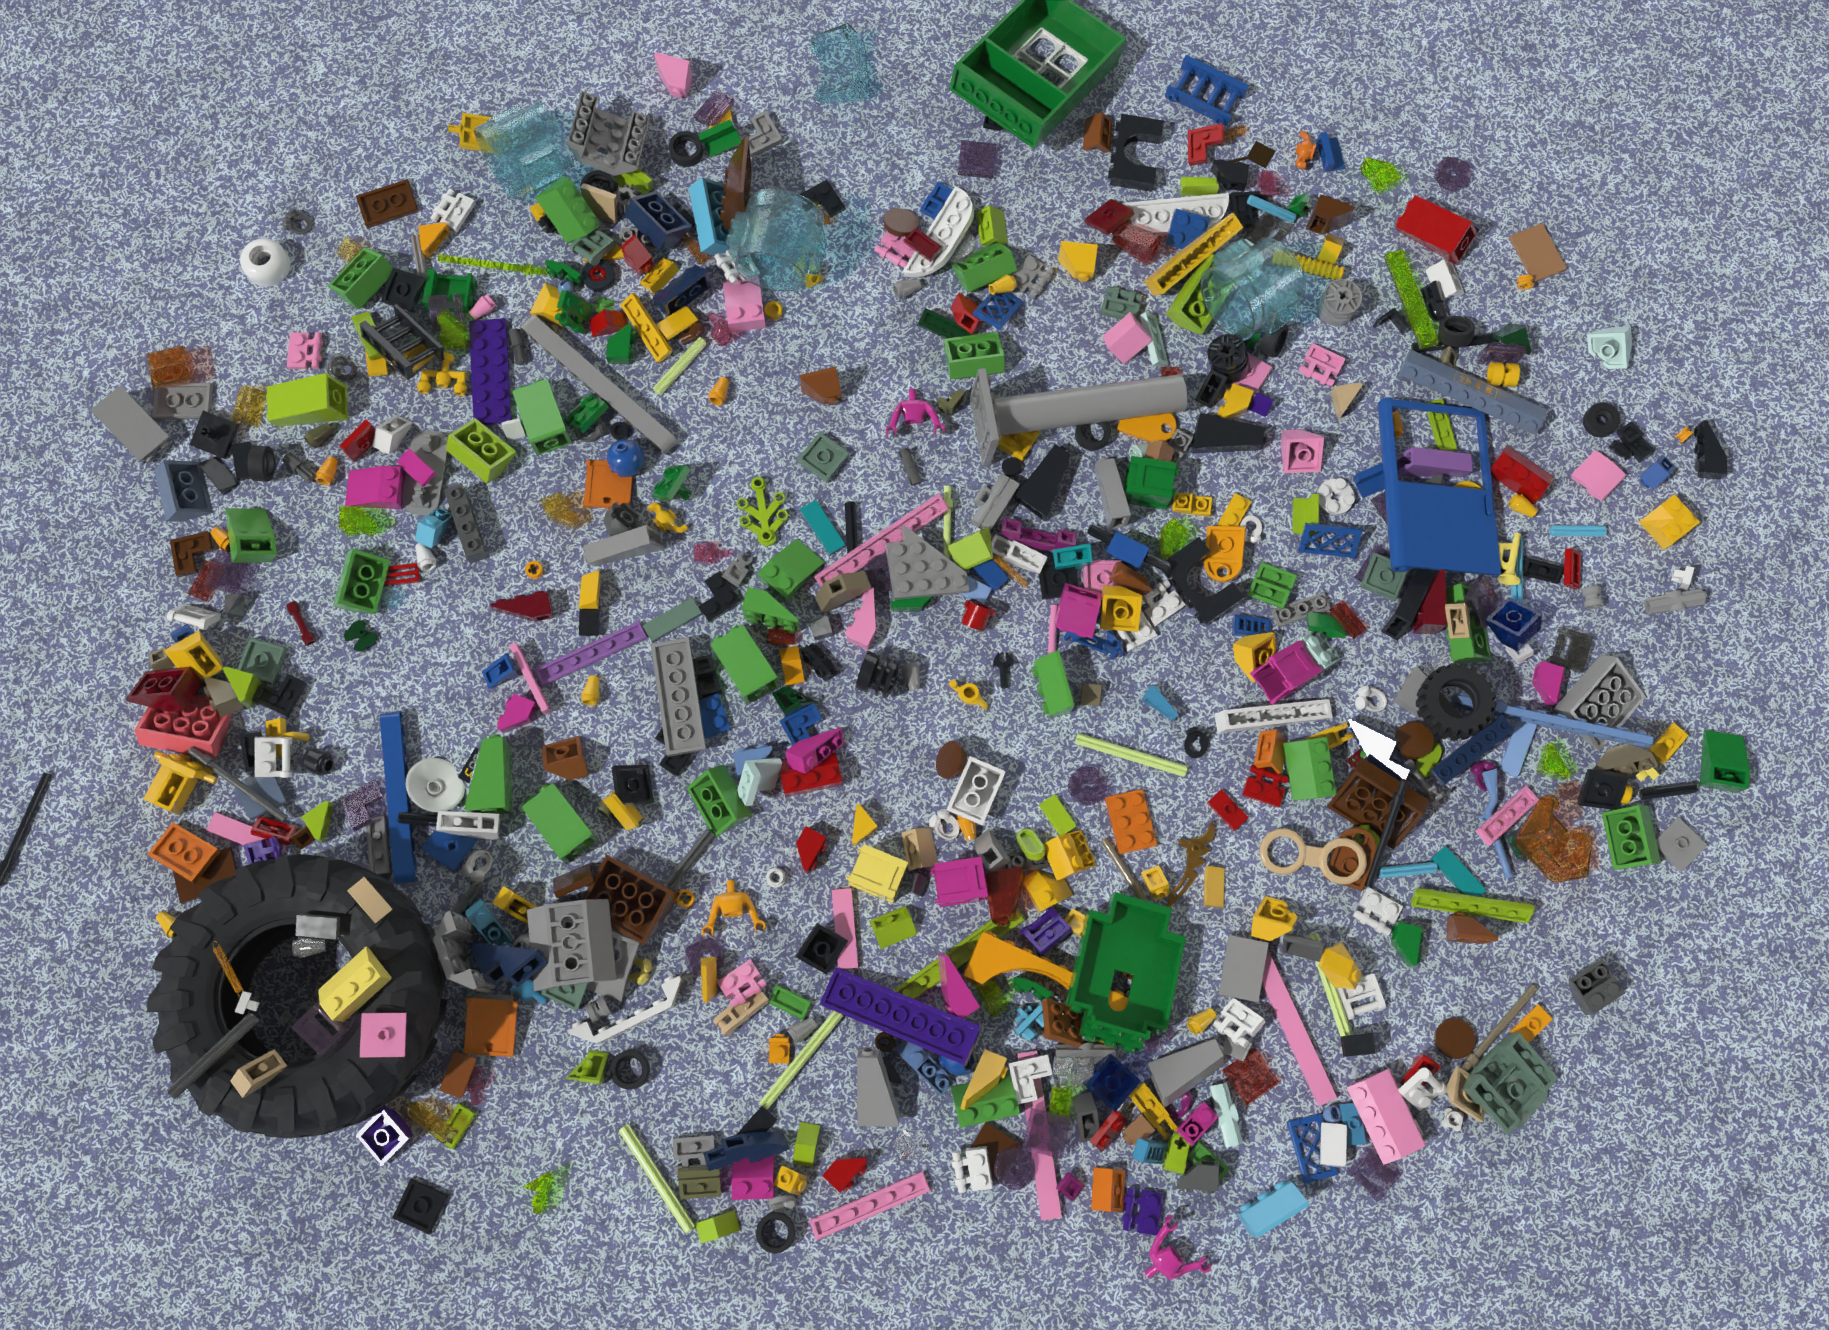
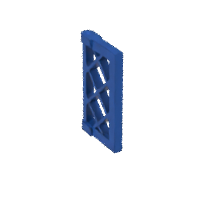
(989, 317)
(1353, 543)
(1301, 1161)

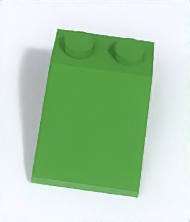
(790, 570)

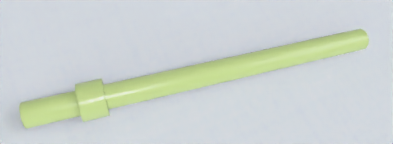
(947, 522)

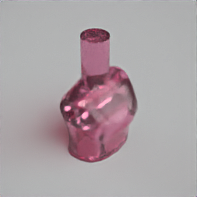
(720, 330)
(708, 552)
(476, 1084)

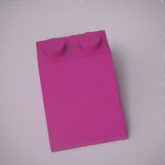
(376, 487)
(955, 992)

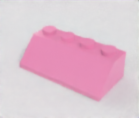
(1386, 1116)

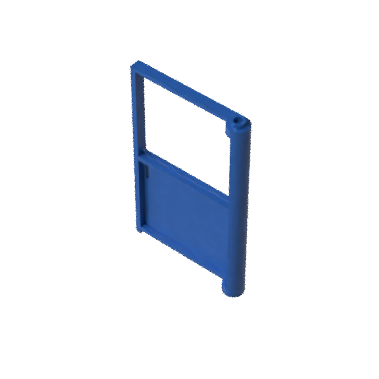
(1437, 523)

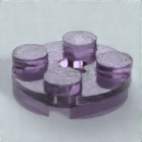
(1461, 169)
(872, 569)
(1095, 778)
(706, 945)
(1006, 1159)

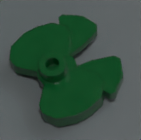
(366, 638)

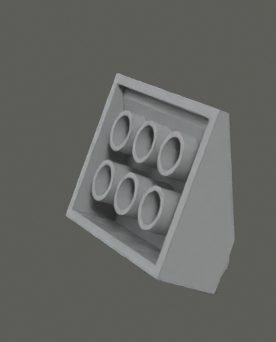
(1602, 696)

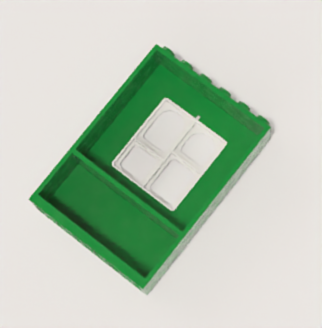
(1017, 95)

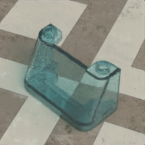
(841, 65)

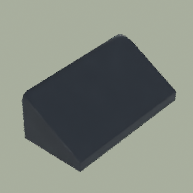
(218, 474)
(1542, 569)
(759, 1122)

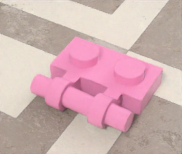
(897, 244)
(299, 350)
(1324, 360)
(740, 979)

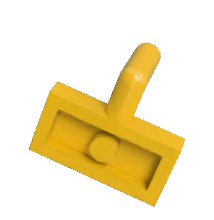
(277, 728)

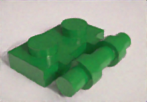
(576, 307)
(586, 412)

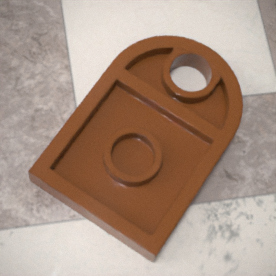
(1345, 860)

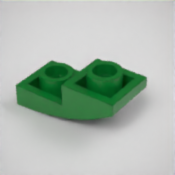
(561, 271)
(1325, 623)
(1024, 985)

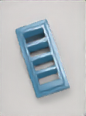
(1159, 703)
(1149, 1151)

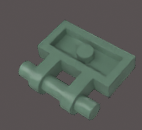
(1117, 307)

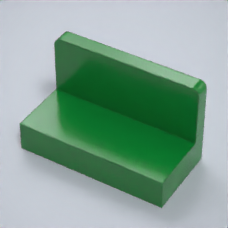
(720, 138)

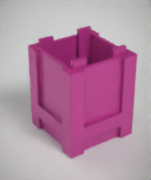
(1285, 672)
(959, 882)

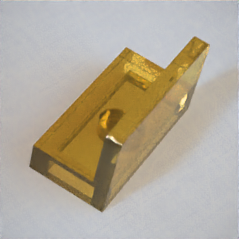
(249, 406)

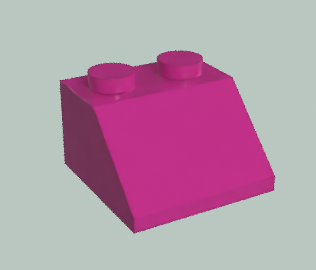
(753, 1179)

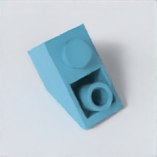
(432, 527)

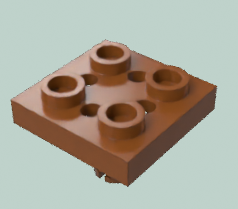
(1056, 1023)

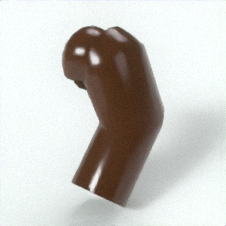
(693, 333)

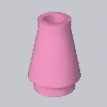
(482, 307)

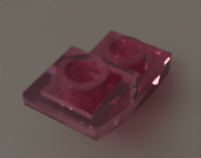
(1267, 183)

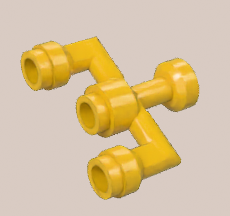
(443, 377)

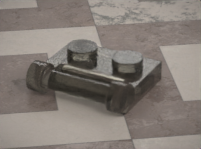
(1264, 226)
(1577, 650)

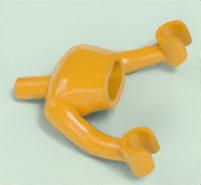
(732, 905)

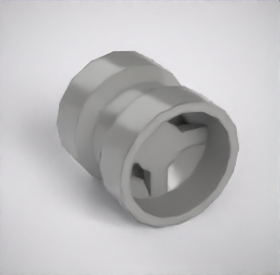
(1592, 597)
(598, 1009)

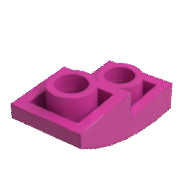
(416, 467)

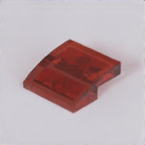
(1246, 1081)

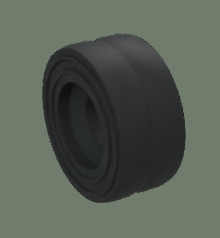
(1605, 410)

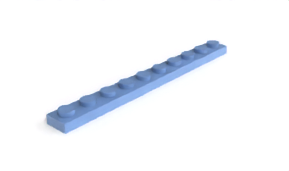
(1561, 722)

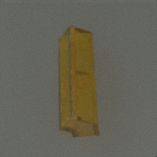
(431, 1122)

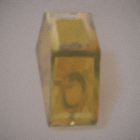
(558, 510)

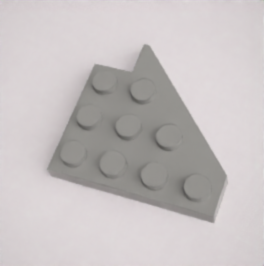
(921, 569)

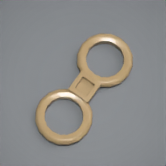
(1313, 856)

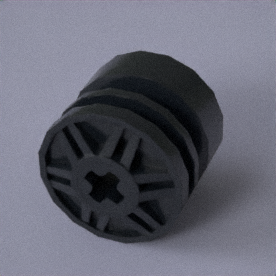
(1229, 356)
(877, 674)

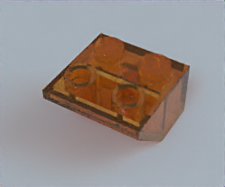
(170, 366)

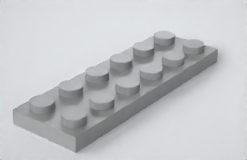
(678, 697)

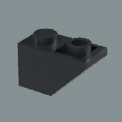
(1231, 174)

